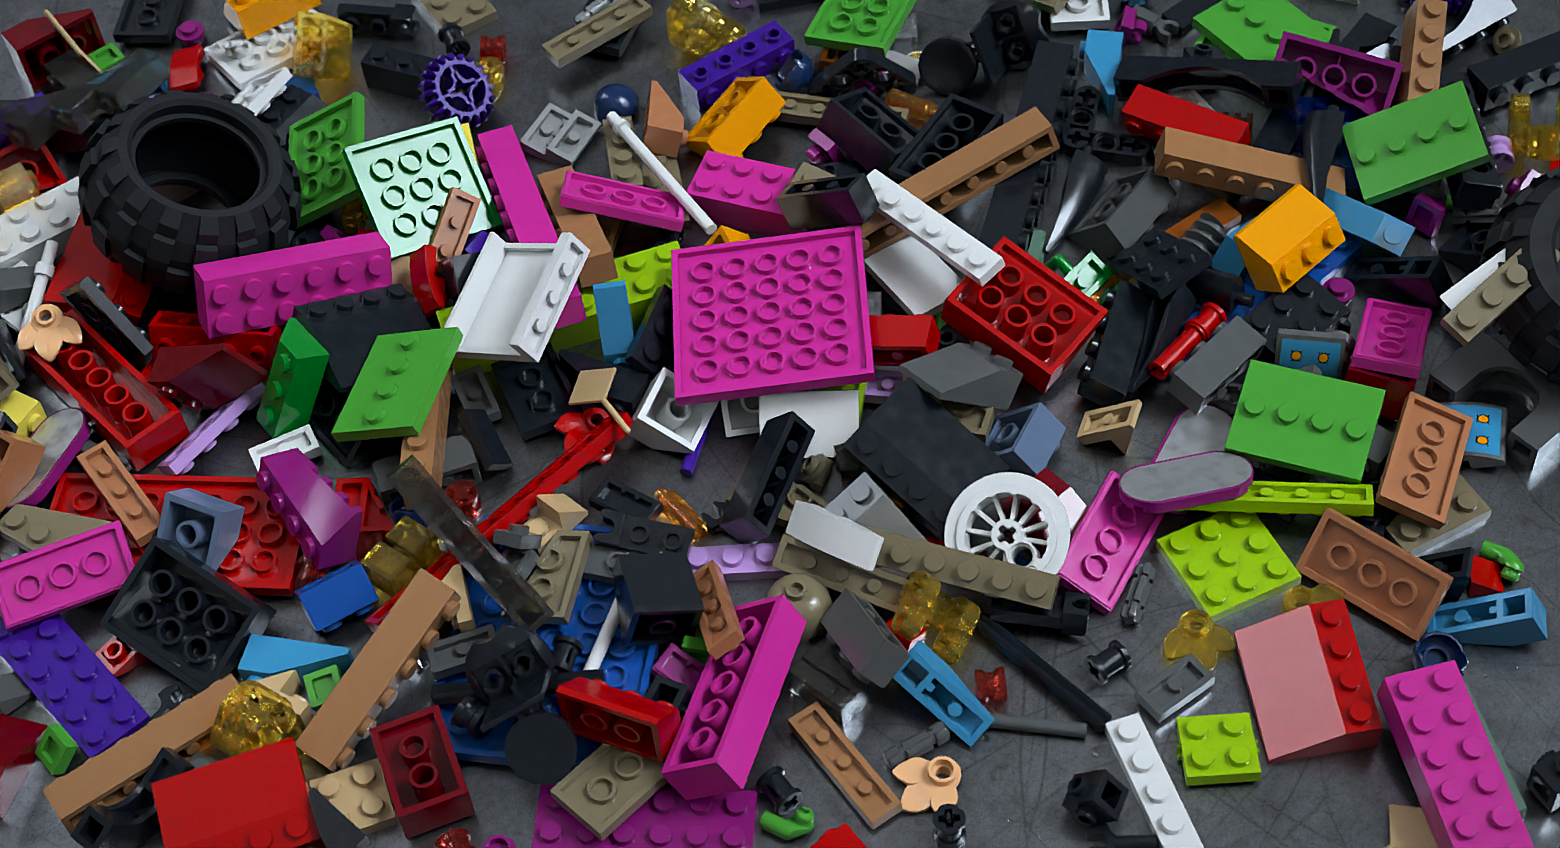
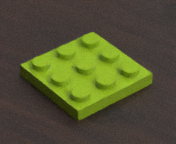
(1228, 562)

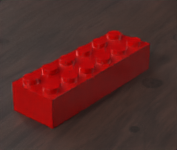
(112, 396)

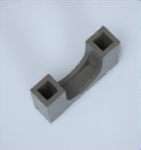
(1490, 364)

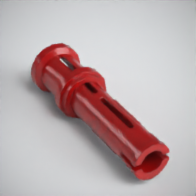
(1194, 332)

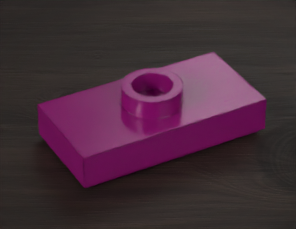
(678, 667)

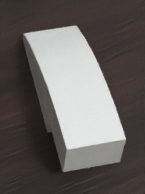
(834, 535)

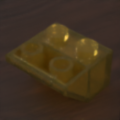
(321, 47)

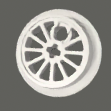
(1019, 486)

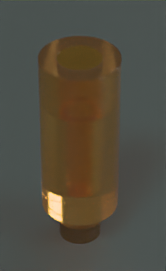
(918, 107)
(681, 513)

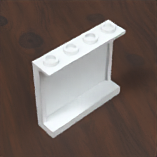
(516, 297)

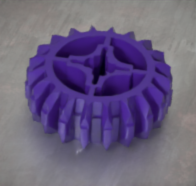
(455, 76)

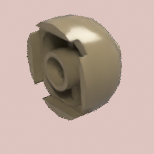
(808, 598)

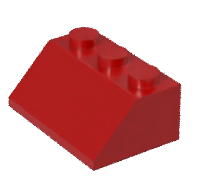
(619, 717)

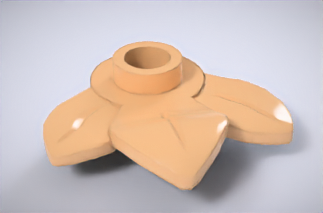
(49, 335)
(924, 787)

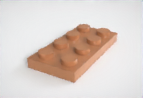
(1424, 460)
(1374, 573)

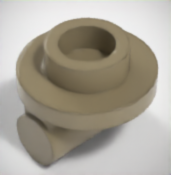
(1507, 39)
(816, 471)

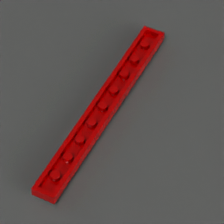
(517, 508)

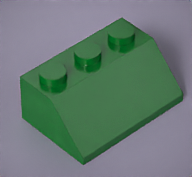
(292, 381)

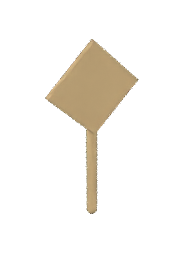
(79, 52)
(593, 387)
(1409, 828)

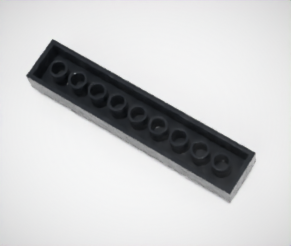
(1017, 199)

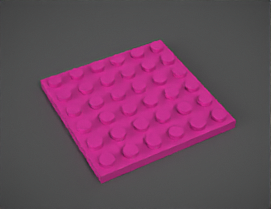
(770, 316)

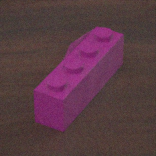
(1346, 73)
(311, 507)

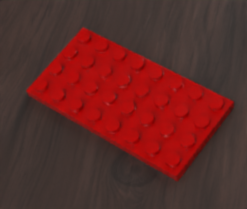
(258, 561)

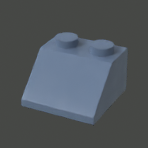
(1026, 438)
(200, 524)

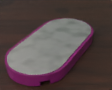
(1195, 434)
(63, 437)
(1186, 481)

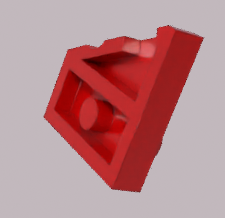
(363, 494)

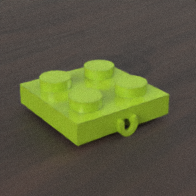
(1218, 749)

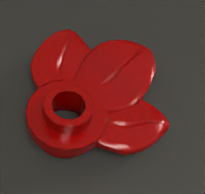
(578, 424)

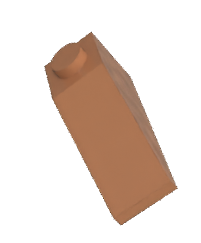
(663, 123)
(17, 464)

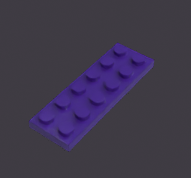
(71, 684)

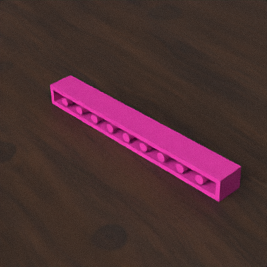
(520, 202)

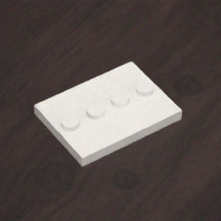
(258, 55)

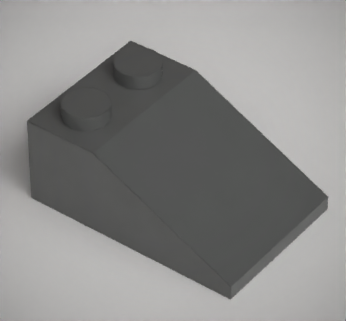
(966, 375)
(871, 507)

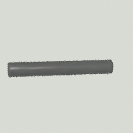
(1039, 725)

